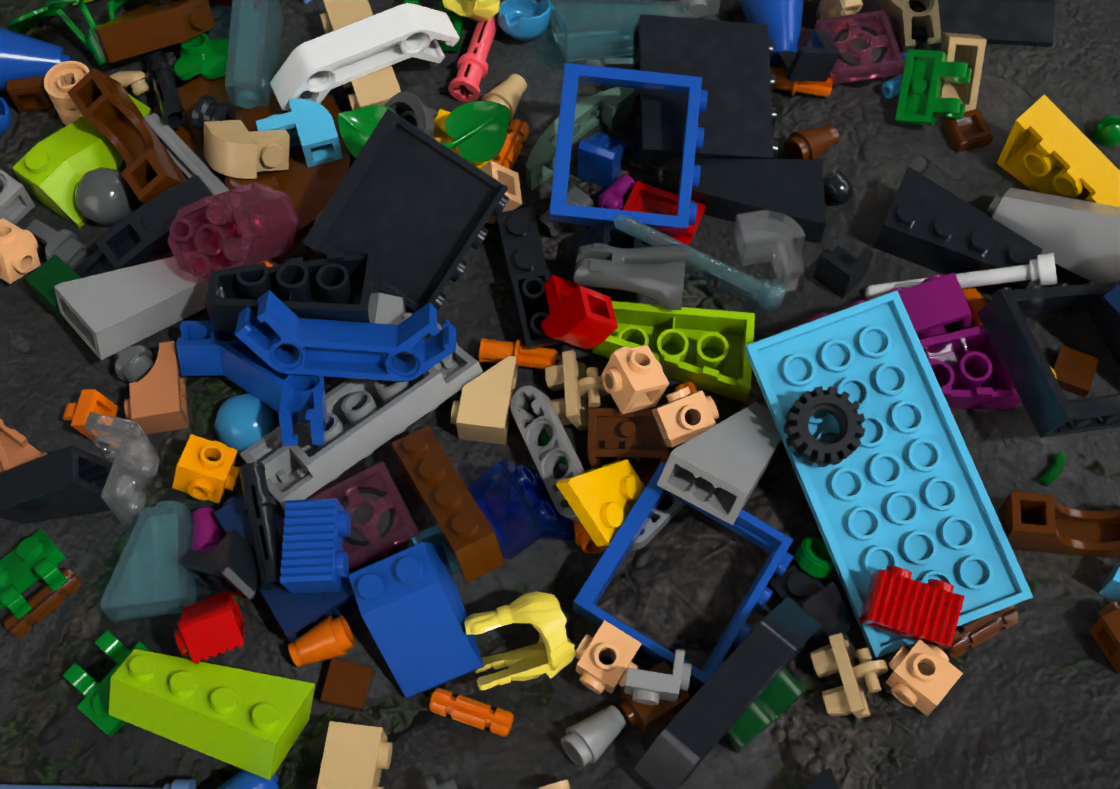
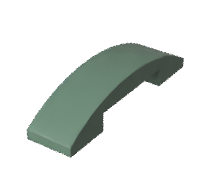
(606, 106)

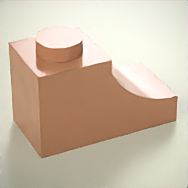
(161, 396)

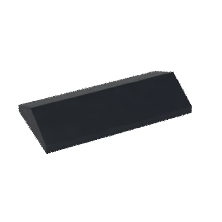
(995, 20)

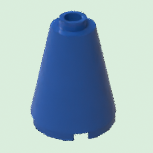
(783, 22)
(26, 57)

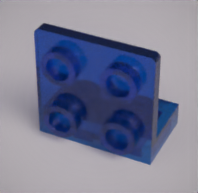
(518, 507)

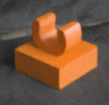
(89, 401)

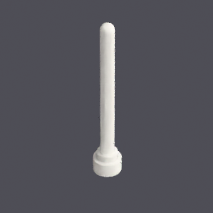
(1039, 271)

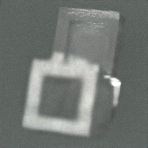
(773, 238)

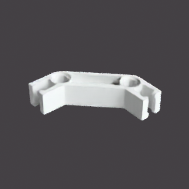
(361, 50)

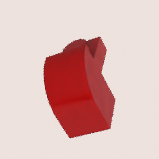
(577, 314)

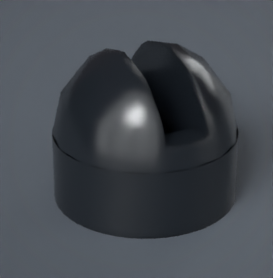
(838, 190)

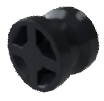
(209, 110)

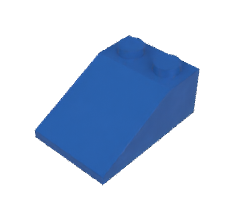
(417, 618)

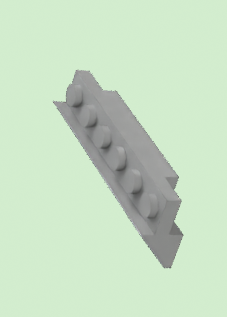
(358, 421)

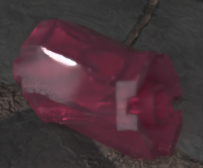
(233, 230)

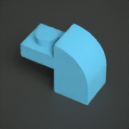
(310, 127)

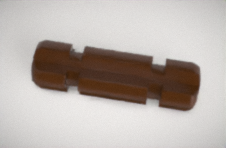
(43, 603)
(981, 630)

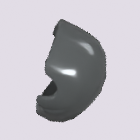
(105, 196)

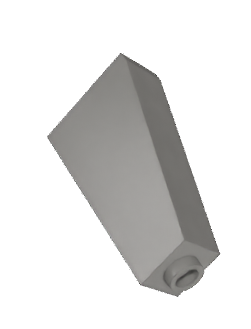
(1075, 230)
(129, 303)
(723, 463)

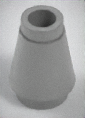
(593, 735)

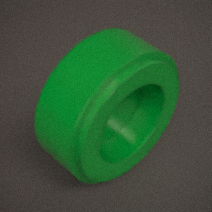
(814, 557)

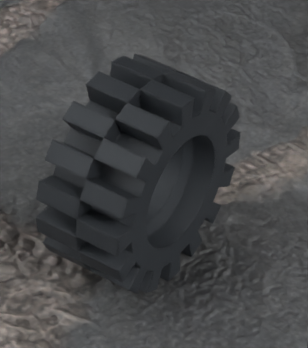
(838, 406)

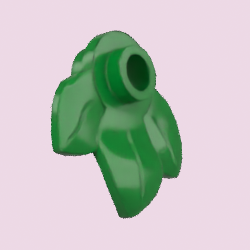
(202, 57)

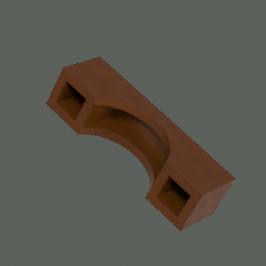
(113, 112)
(449, 502)
(1045, 525)

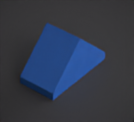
(601, 158)

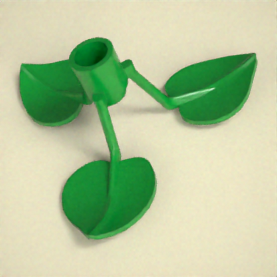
(56, 7)
(475, 127)

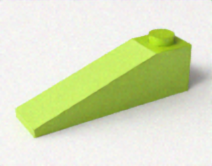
(62, 159)

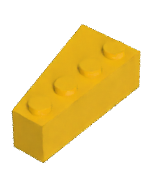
(1057, 158)

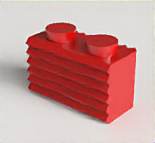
(912, 607)
(210, 627)

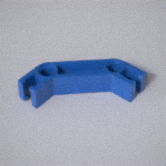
(345, 347)
(222, 353)

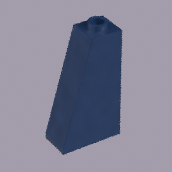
(297, 611)

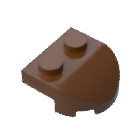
(624, 437)

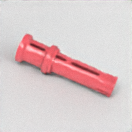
(473, 64)

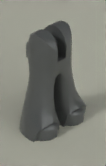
(644, 270)

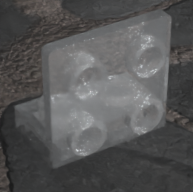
(132, 460)

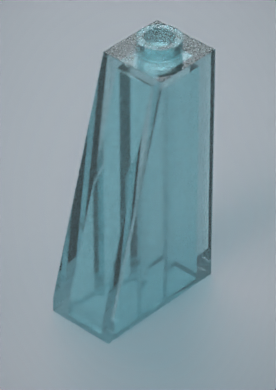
(603, 26)
(253, 51)

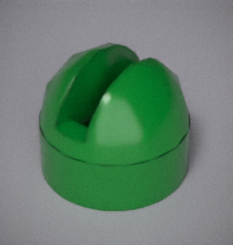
(1110, 134)

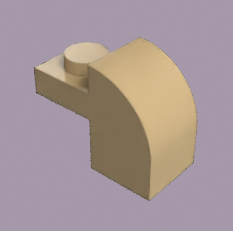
(242, 153)

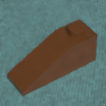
(154, 27)

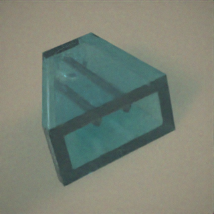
(149, 571)

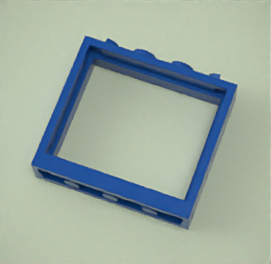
(692, 141)
(737, 630)

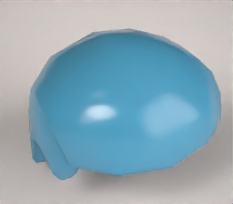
(524, 18)
(244, 421)

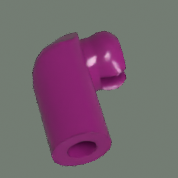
(613, 195)

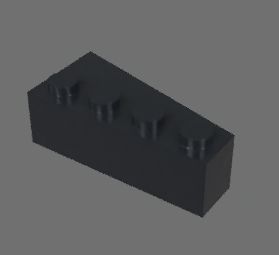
(949, 234)
(322, 289)

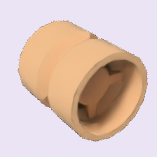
(57, 84)

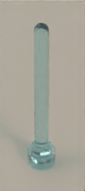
(767, 292)

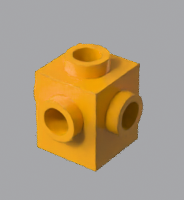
(206, 469)

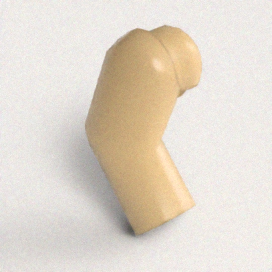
(135, 79)

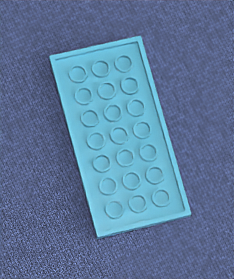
(910, 484)

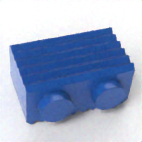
(314, 546)

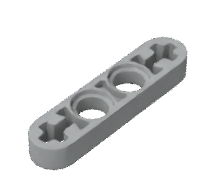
(556, 450)

